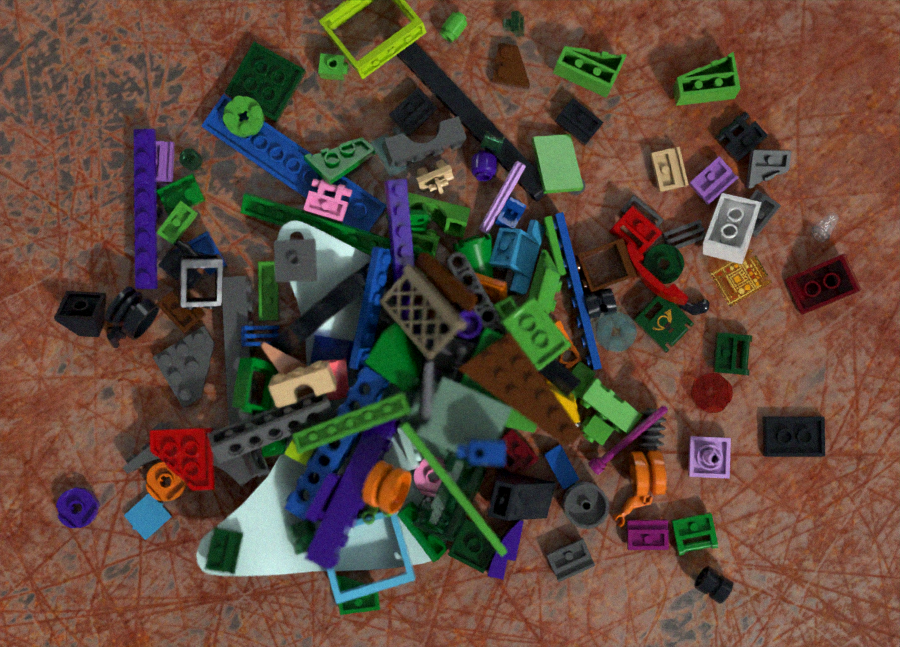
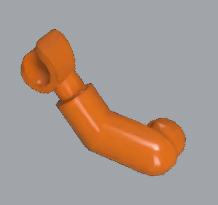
(631, 503)

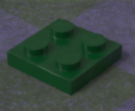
(472, 547)

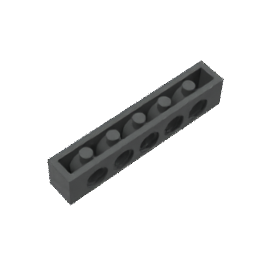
(270, 426)

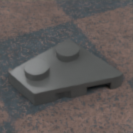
(766, 164)

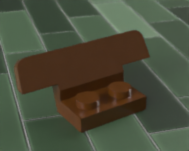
(446, 283)

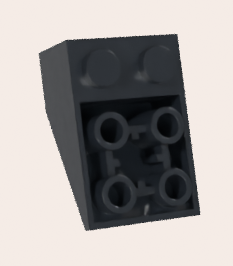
(520, 497)

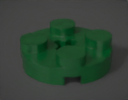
(669, 253)

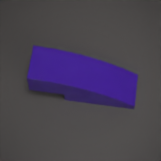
(511, 542)

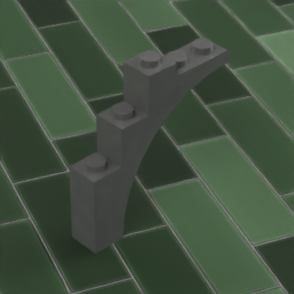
(234, 467)

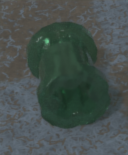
(492, 142)

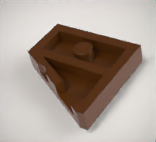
(509, 67)

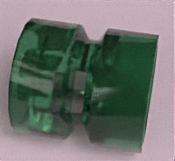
(303, 534)

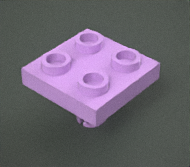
(709, 457)

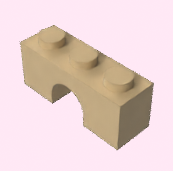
(317, 376)

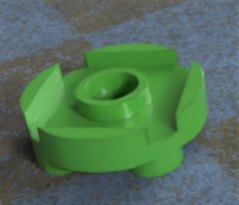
(246, 127)

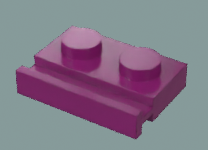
(647, 534)

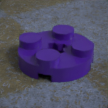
(66, 509)

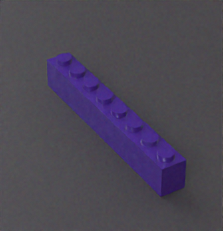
(348, 497)

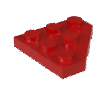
(186, 455)

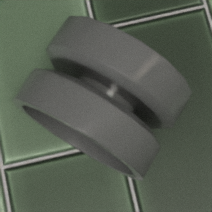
(592, 514)

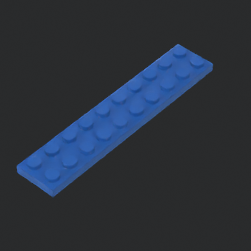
(286, 162)

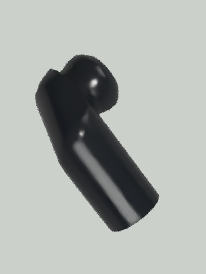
(697, 308)

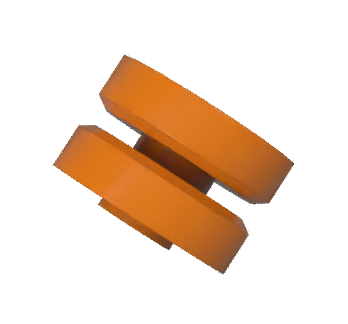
(647, 473)
(387, 487)

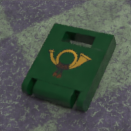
(666, 325)

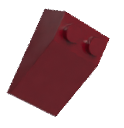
(823, 284)

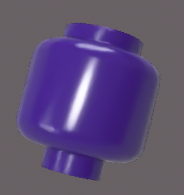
(483, 165)

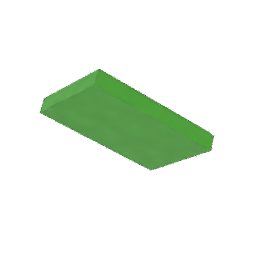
(557, 163)
(536, 333)

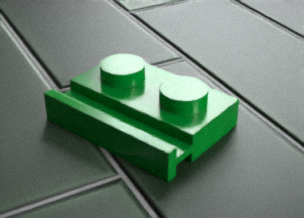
(182, 190)

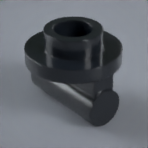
(114, 336)

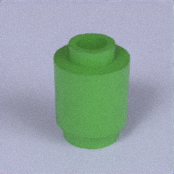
(453, 26)

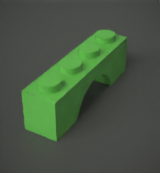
(449, 216)

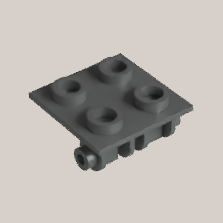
(452, 356)

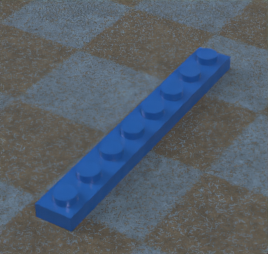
(578, 300)

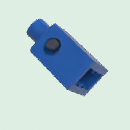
(493, 448)

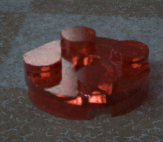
(719, 400)

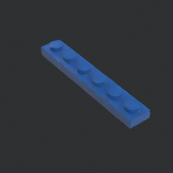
(370, 307)

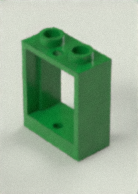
(243, 384)

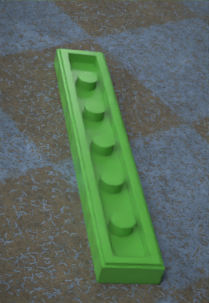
(352, 423)

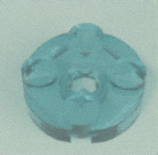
(627, 334)

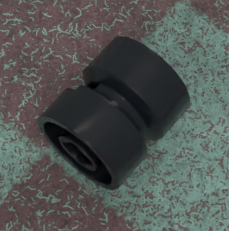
(599, 303)
(717, 586)

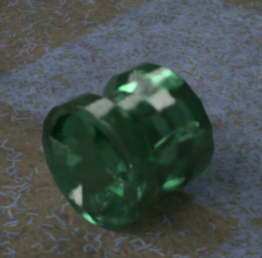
(193, 163)

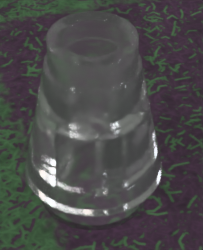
(825, 227)

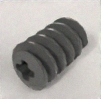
(652, 433)

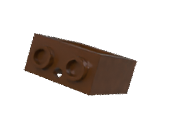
(623, 258)

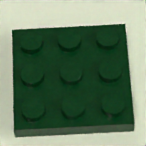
(267, 80)

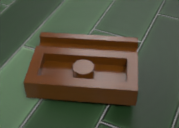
(181, 317)

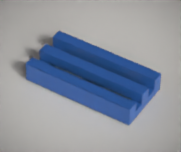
(243, 334)

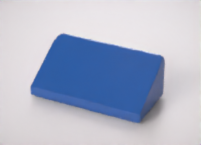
(561, 466)

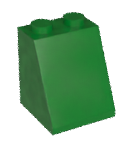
(397, 358)

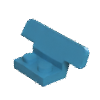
(518, 252)

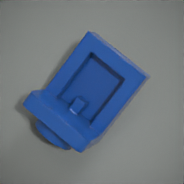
(510, 213)

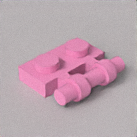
(327, 206)

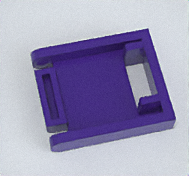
(323, 498)

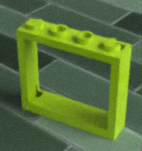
(385, 50)

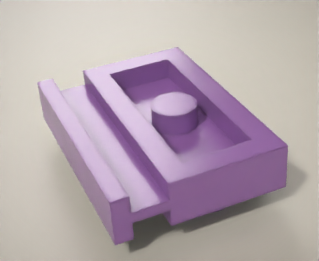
(164, 161)
(713, 180)

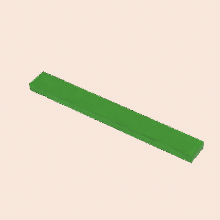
(452, 487)

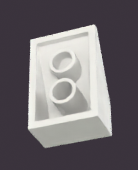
(731, 228)

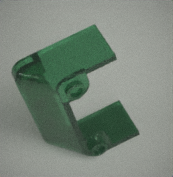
(445, 514)

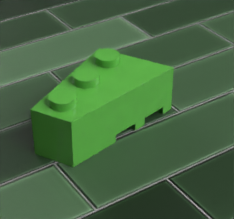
(589, 69)
(708, 84)
(609, 406)

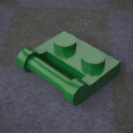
(693, 527)

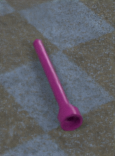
(598, 464)

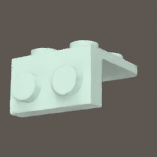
(402, 453)

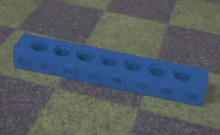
(296, 502)

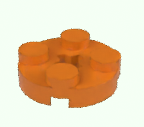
(157, 489)

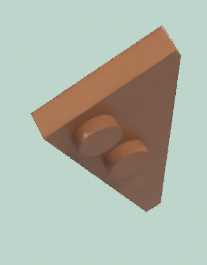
(285, 364)

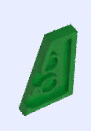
(339, 161)

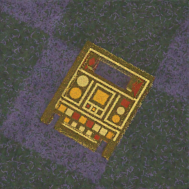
(743, 278)

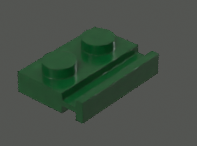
(224, 550)

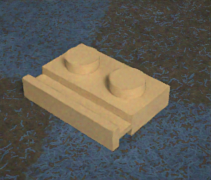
(669, 169)

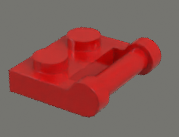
(640, 226)

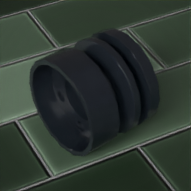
(132, 313)

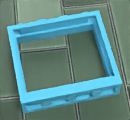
(408, 576)

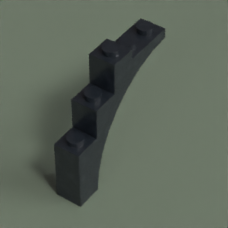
(322, 311)

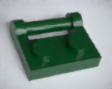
(726, 353)

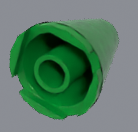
(478, 253)

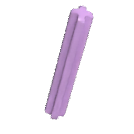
(502, 197)

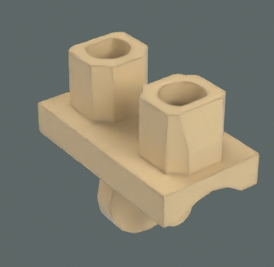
(436, 179)

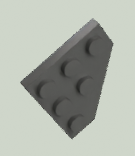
(187, 365)

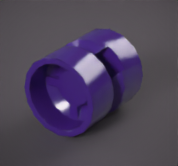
(473, 326)

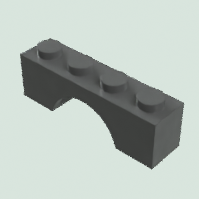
(400, 149)

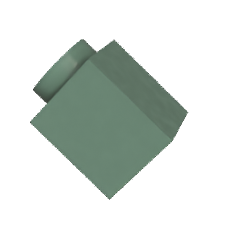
(458, 416)

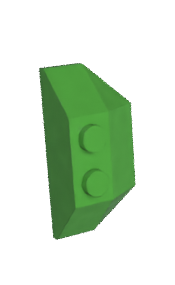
(545, 282)

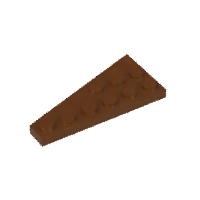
(516, 381)

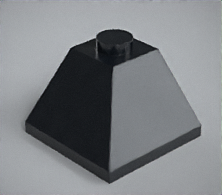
(82, 312)

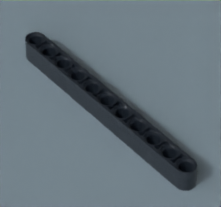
(469, 115)

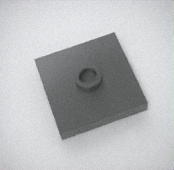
(295, 260)

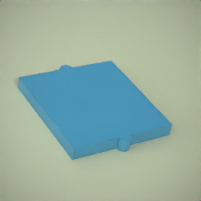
(147, 516)

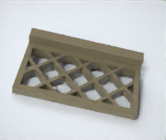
(437, 302)

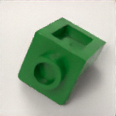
(420, 218)

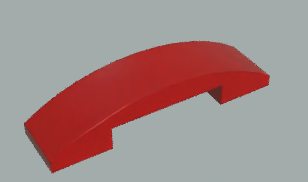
(671, 293)

